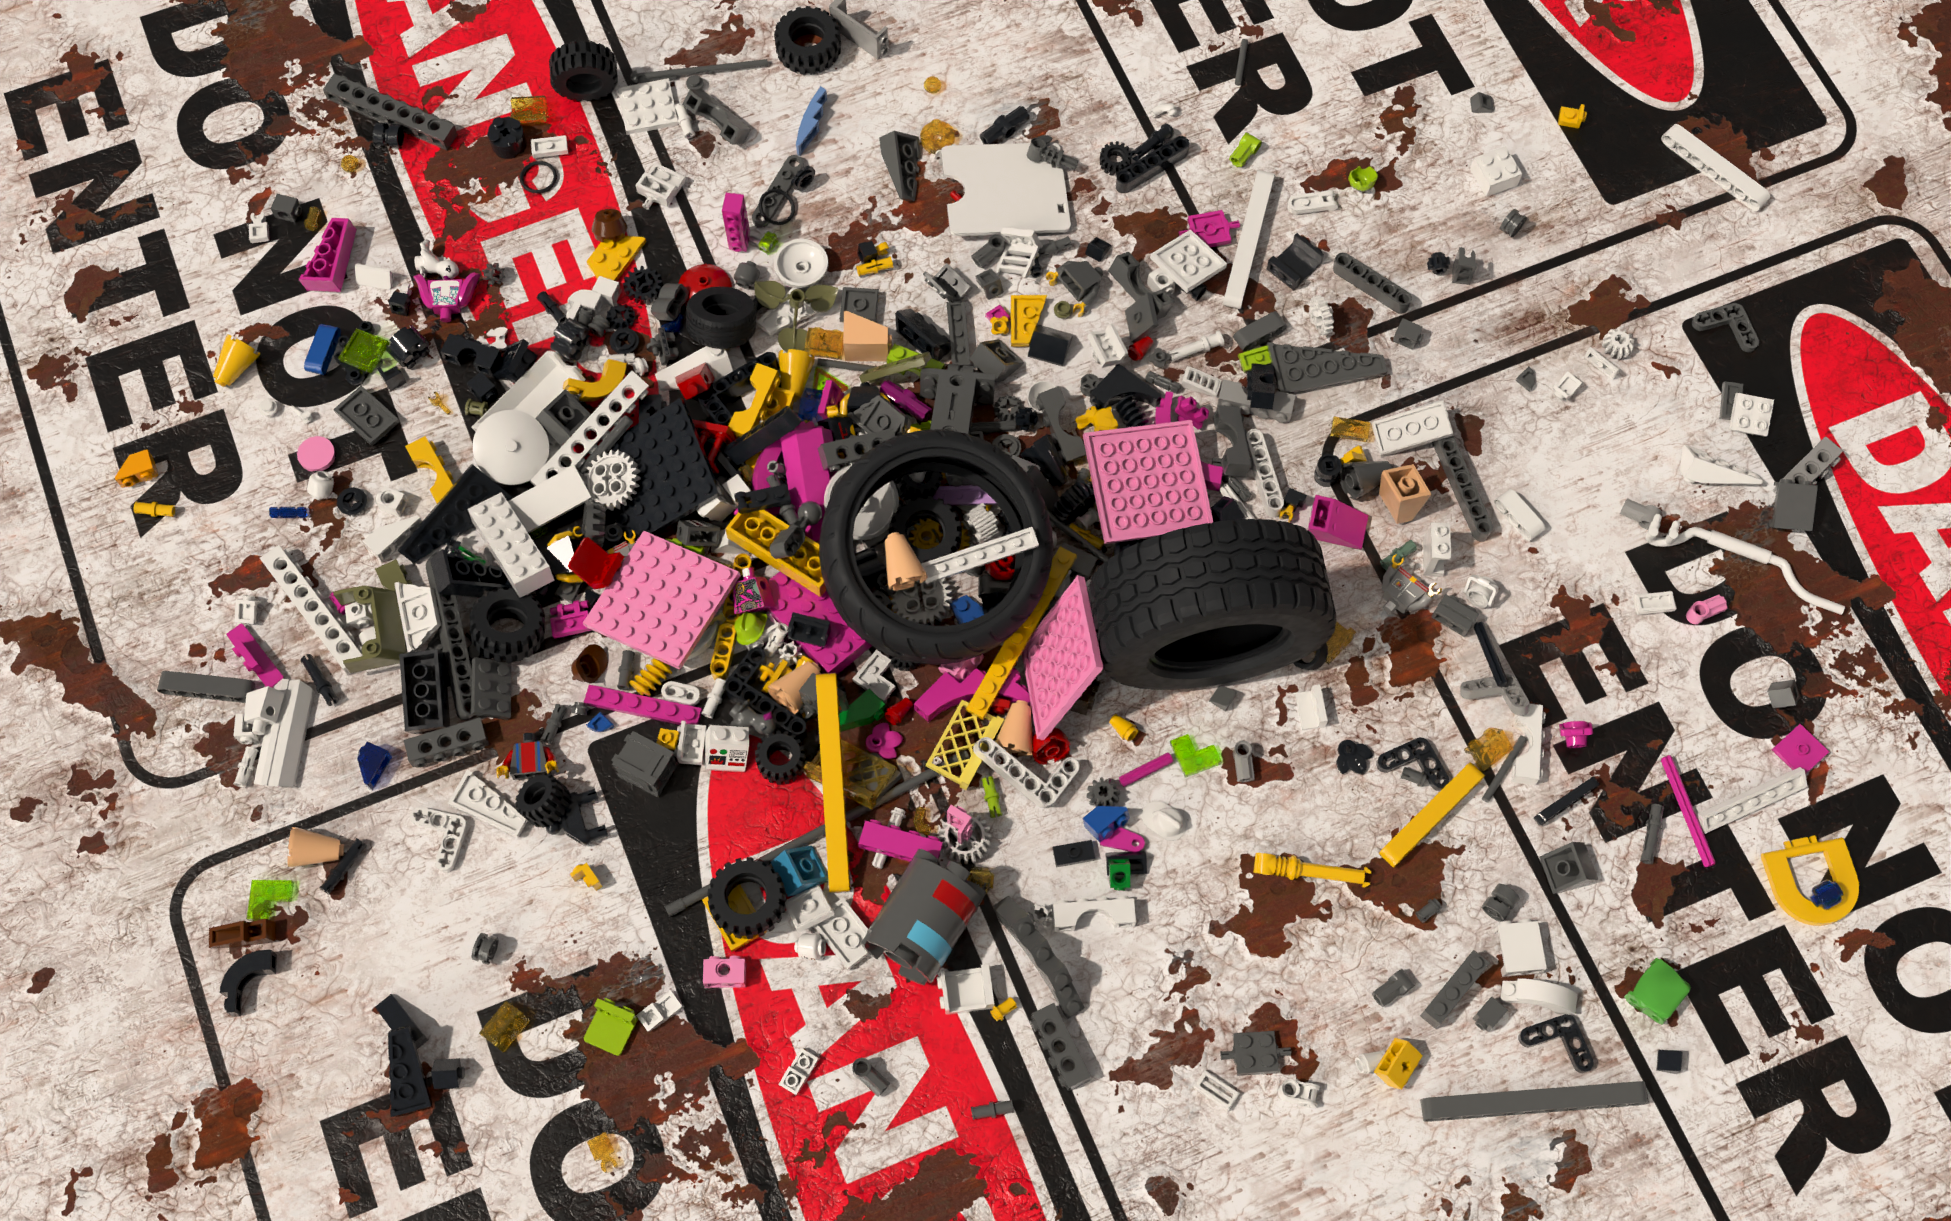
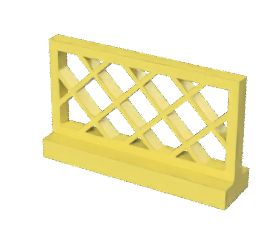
(974, 761)

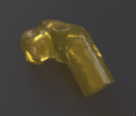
(919, 823)

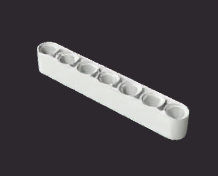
(1715, 167)

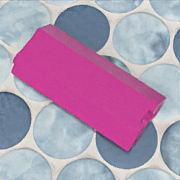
(805, 471)

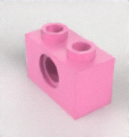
(734, 979)

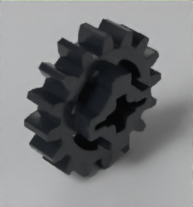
(642, 284)

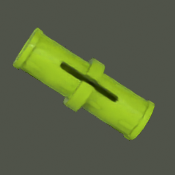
(991, 797)

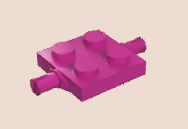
(1211, 228)

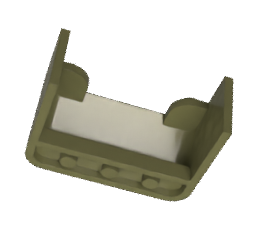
(387, 624)

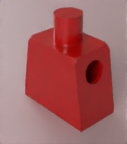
(693, 382)

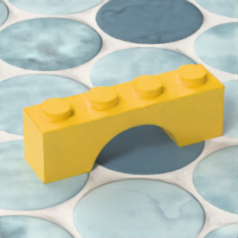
(764, 381)
(424, 456)

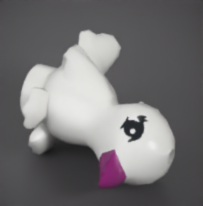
(431, 264)

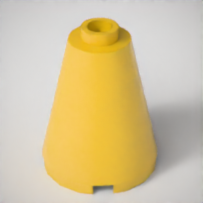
(233, 361)
(795, 370)

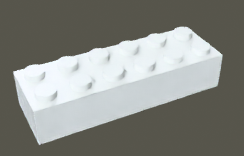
(511, 545)

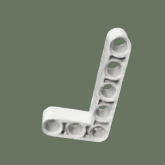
(1025, 774)

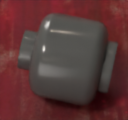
(746, 274)

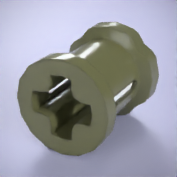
(476, 407)

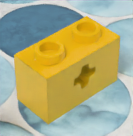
(1398, 1063)

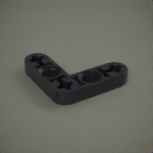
(1420, 756)
(1565, 1034)

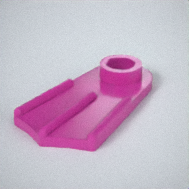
(1123, 839)

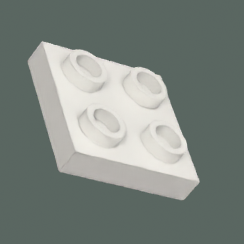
(1751, 414)

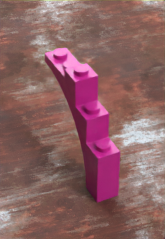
(949, 692)

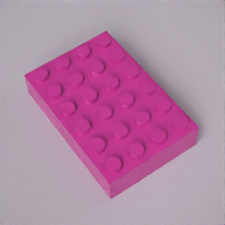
(842, 644)

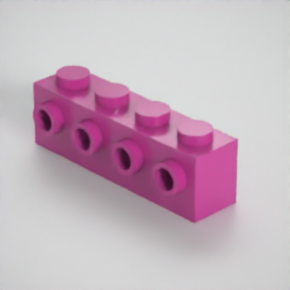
(896, 843)

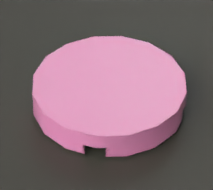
(316, 454)

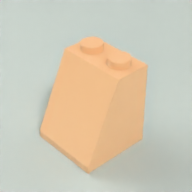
(865, 339)
(1403, 492)

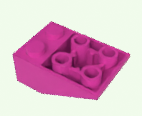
(1337, 522)

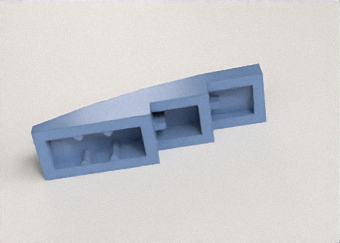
(809, 125)

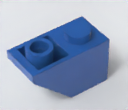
(1105, 820)

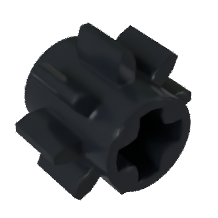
(1438, 263)
(1026, 418)

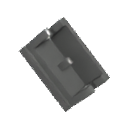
(1463, 267)

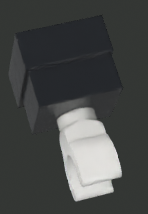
(400, 301)

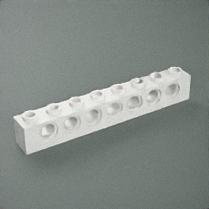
(630, 382)
(274, 561)

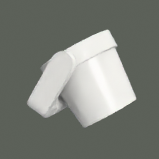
(1482, 592)

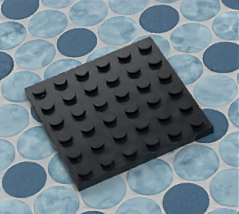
(672, 471)

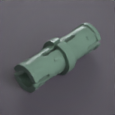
(1403, 551)

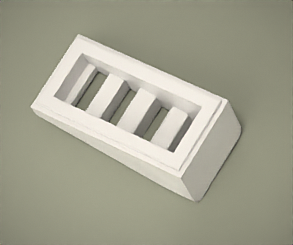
(1197, 374)

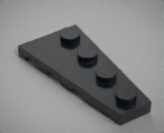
(406, 1076)

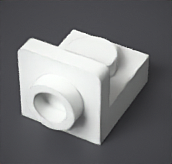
(246, 609)
(242, 731)

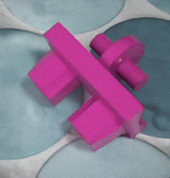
(1187, 410)

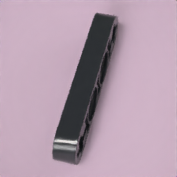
(1566, 801)

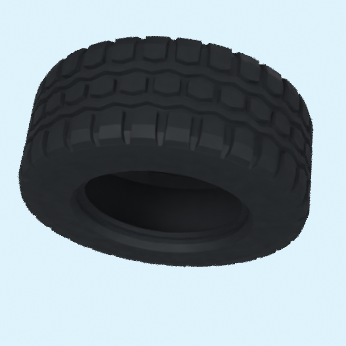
(1211, 604)

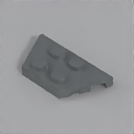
(880, 416)

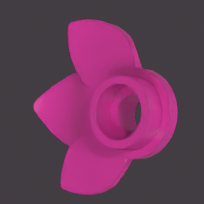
(886, 740)

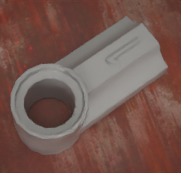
(1639, 512)
(1243, 763)

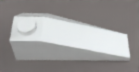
(715, 358)

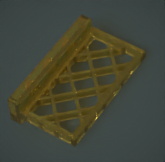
(854, 790)

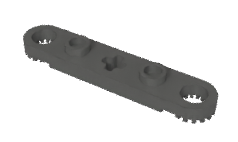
(782, 181)

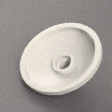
(798, 255)

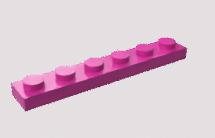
(641, 706)

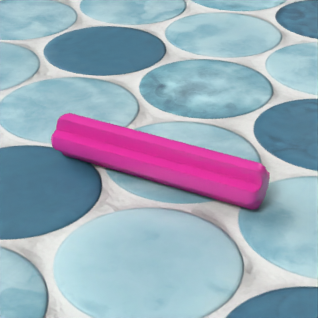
(1146, 769)

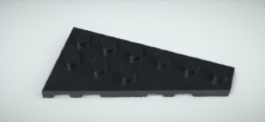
(451, 514)

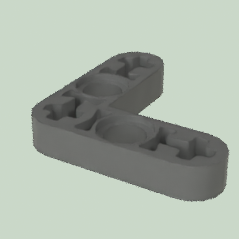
(1733, 320)

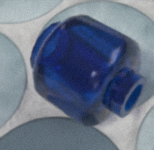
(1826, 894)

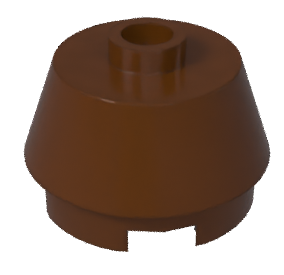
(609, 225)

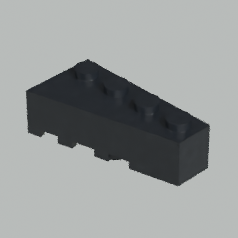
(466, 577)

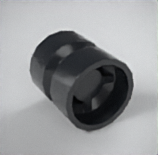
(385, 134)
(1327, 470)

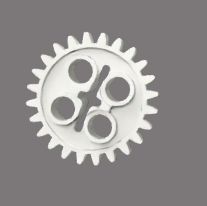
(612, 479)
(938, 594)

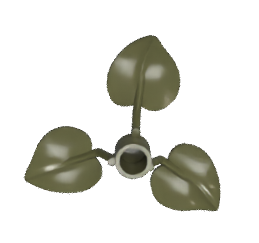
(772, 292)

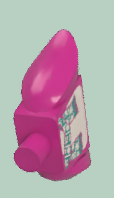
(447, 296)

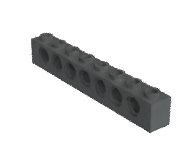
(390, 111)

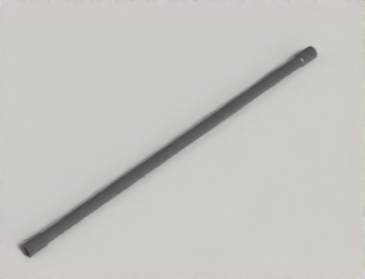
(682, 903)

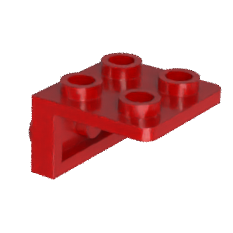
(595, 564)

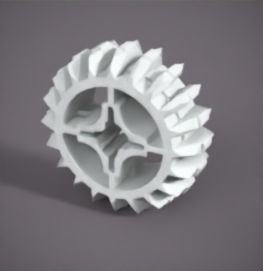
(957, 850)

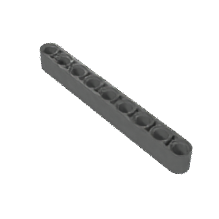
(450, 644)

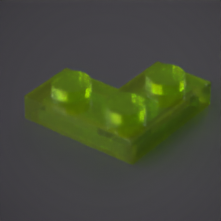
(1193, 761)
(265, 892)

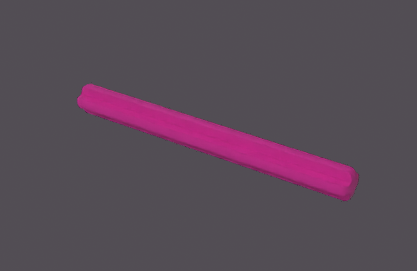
(1688, 811)

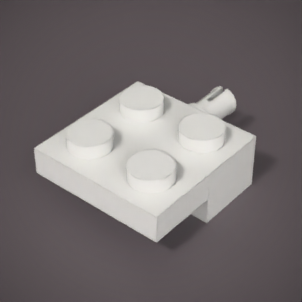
(659, 185)

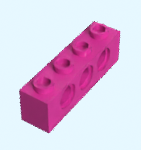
(736, 222)

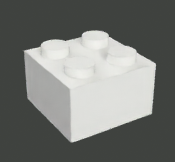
(1496, 171)

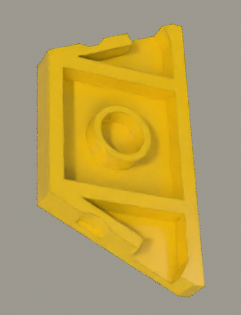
(613, 258)

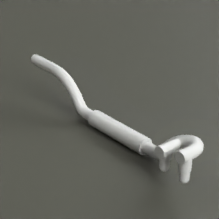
(1739, 547)

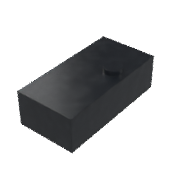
(424, 691)

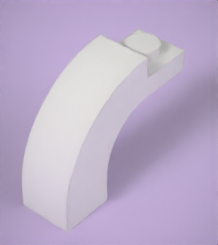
(1541, 993)

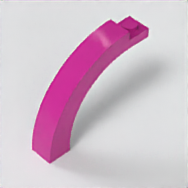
(769, 454)
(1211, 473)

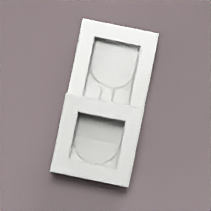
(660, 1011)

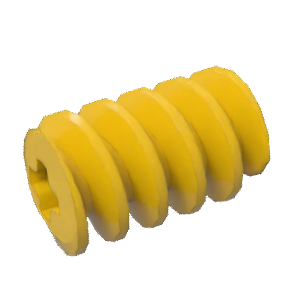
(650, 677)

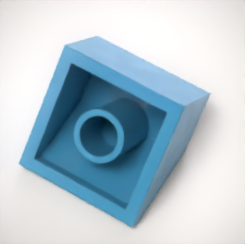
(799, 869)

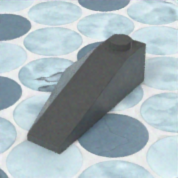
(901, 156)

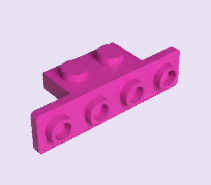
(254, 656)

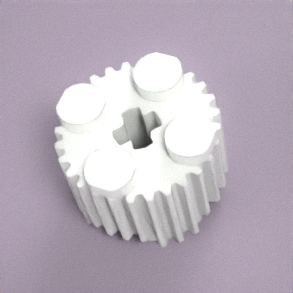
(981, 524)

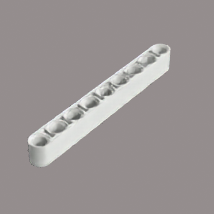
(1248, 239)

